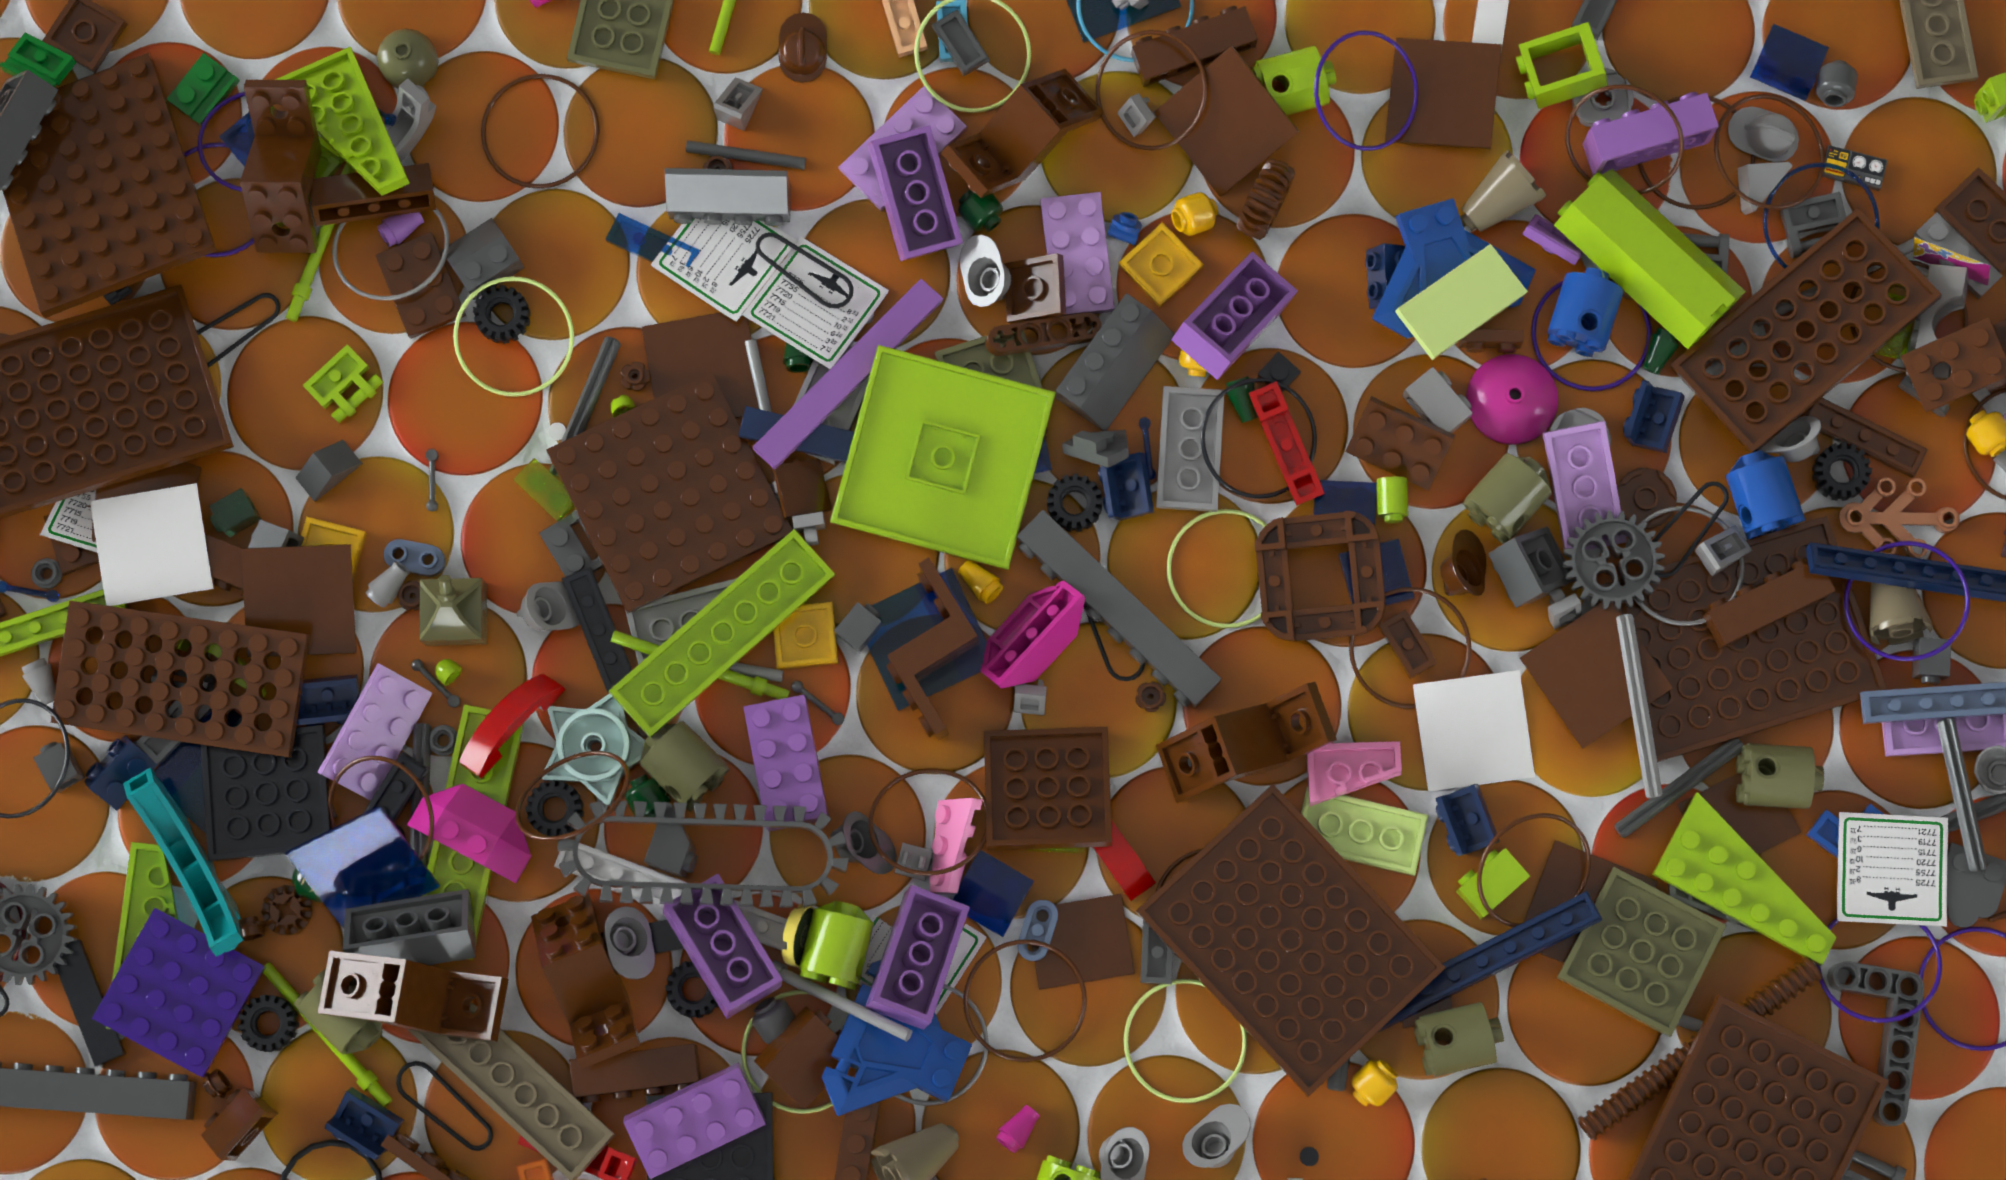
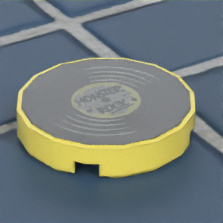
(796, 934)

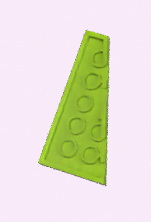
(350, 119)
(1728, 875)
(146, 888)

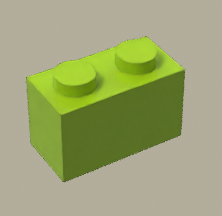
(1499, 879)

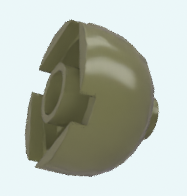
(407, 55)

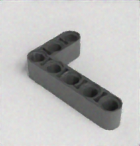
(1892, 1031)

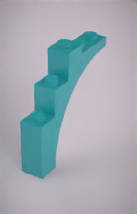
(190, 862)

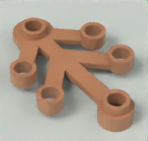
(1893, 518)

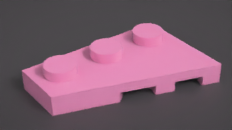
(1350, 767)
(951, 833)

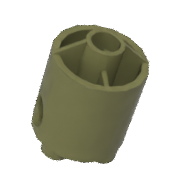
(1508, 496)
(682, 763)
(1778, 776)
(343, 1033)
(1469, 1038)

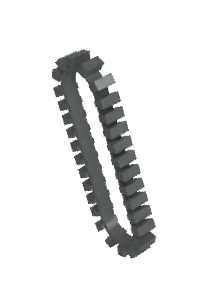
(746, 900)

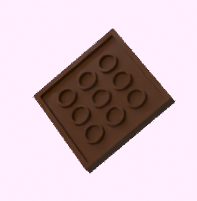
(1047, 788)

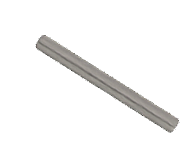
(1639, 706)

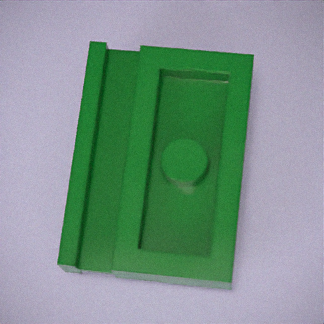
(39, 58)
(202, 89)

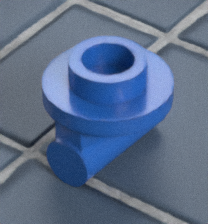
(1125, 227)

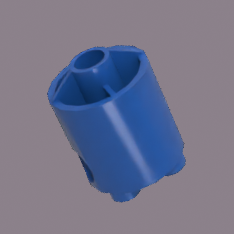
(1585, 311)
(1764, 494)

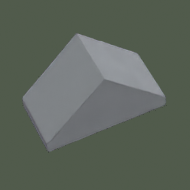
(737, 103)
(1759, 181)
(1722, 550)

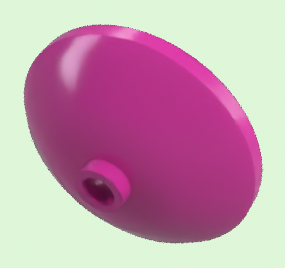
(1509, 419)

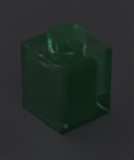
(234, 513)

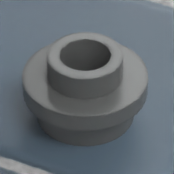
(38, 570)
(435, 735)

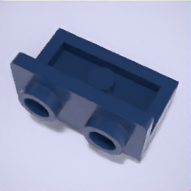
(1380, 267)
(1653, 417)
(1127, 488)
(327, 700)
(120, 765)
(1466, 820)
(363, 1123)

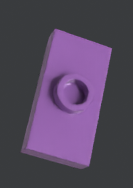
(1552, 239)

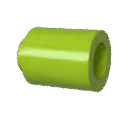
(1392, 499)

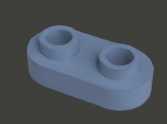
(414, 557)
(1037, 930)

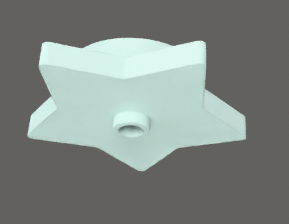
(578, 730)

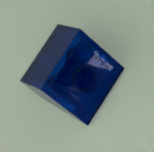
(993, 893)

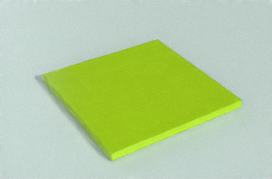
(942, 457)

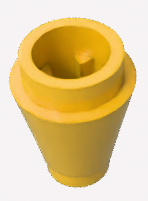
(981, 582)

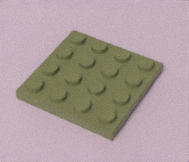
(1642, 952)

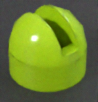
(618, 403)
(447, 671)

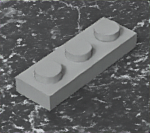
(1942, 234)

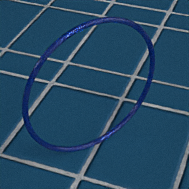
(1807, 166)

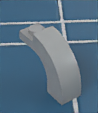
(413, 117)

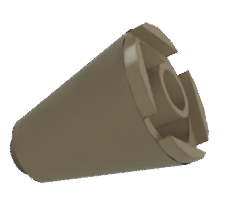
(1501, 194)
(1897, 614)
(916, 1155)

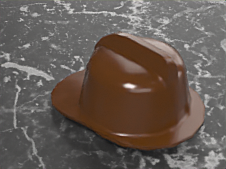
(802, 47)
(1465, 567)

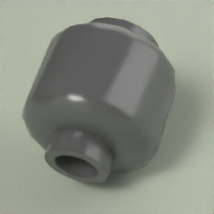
(1836, 83)
(772, 1018)

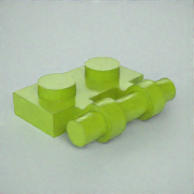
(337, 377)

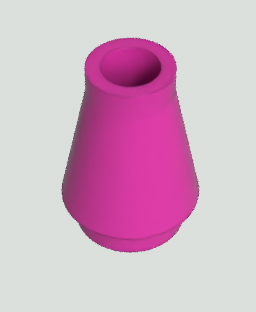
(1017, 1130)

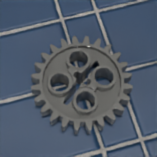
(1639, 552)
(51, 945)

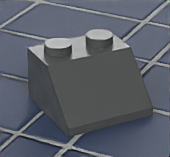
(483, 257)
(1530, 566)
(671, 848)

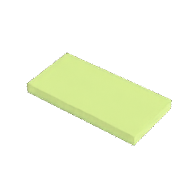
(1461, 301)
(1369, 832)

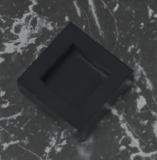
(1280, 370)

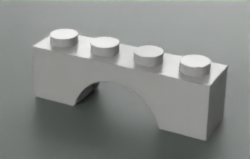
(1953, 285)

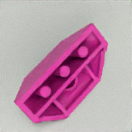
(1033, 635)
(476, 829)

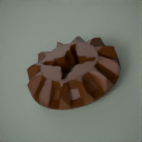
(290, 924)

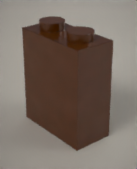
(800, 1056)

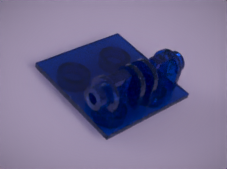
(1789, 62)

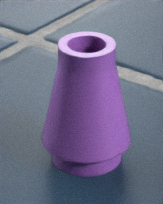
(399, 227)

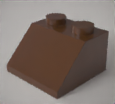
(237, 1124)

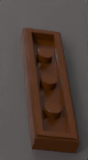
(1871, 438)

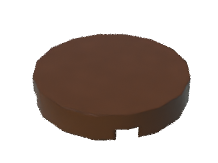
(1645, 493)

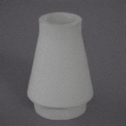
(387, 585)
(40, 680)

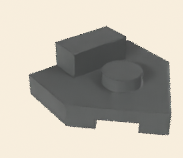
(1100, 448)

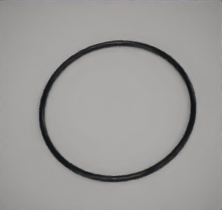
(1204, 424)
(66, 762)

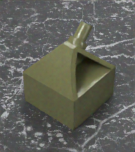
(453, 611)

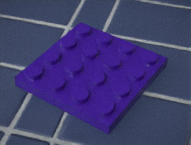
(178, 993)

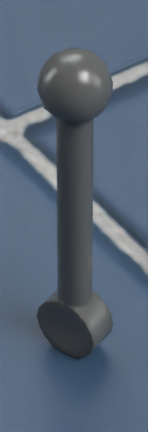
(432, 456)
(453, 700)
(837, 718)

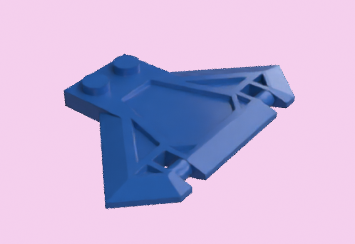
(1433, 248)
(889, 1064)

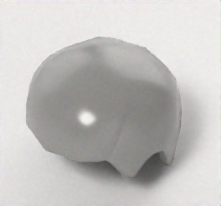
(1991, 769)

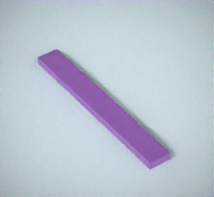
(846, 374)

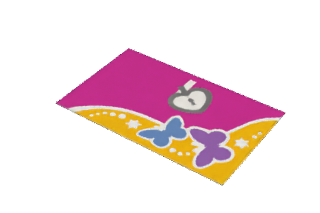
(1937, 255)

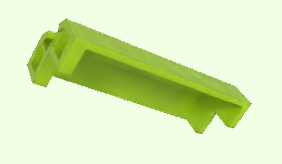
(1648, 257)

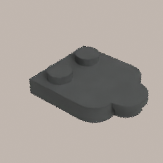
(1972, 893)

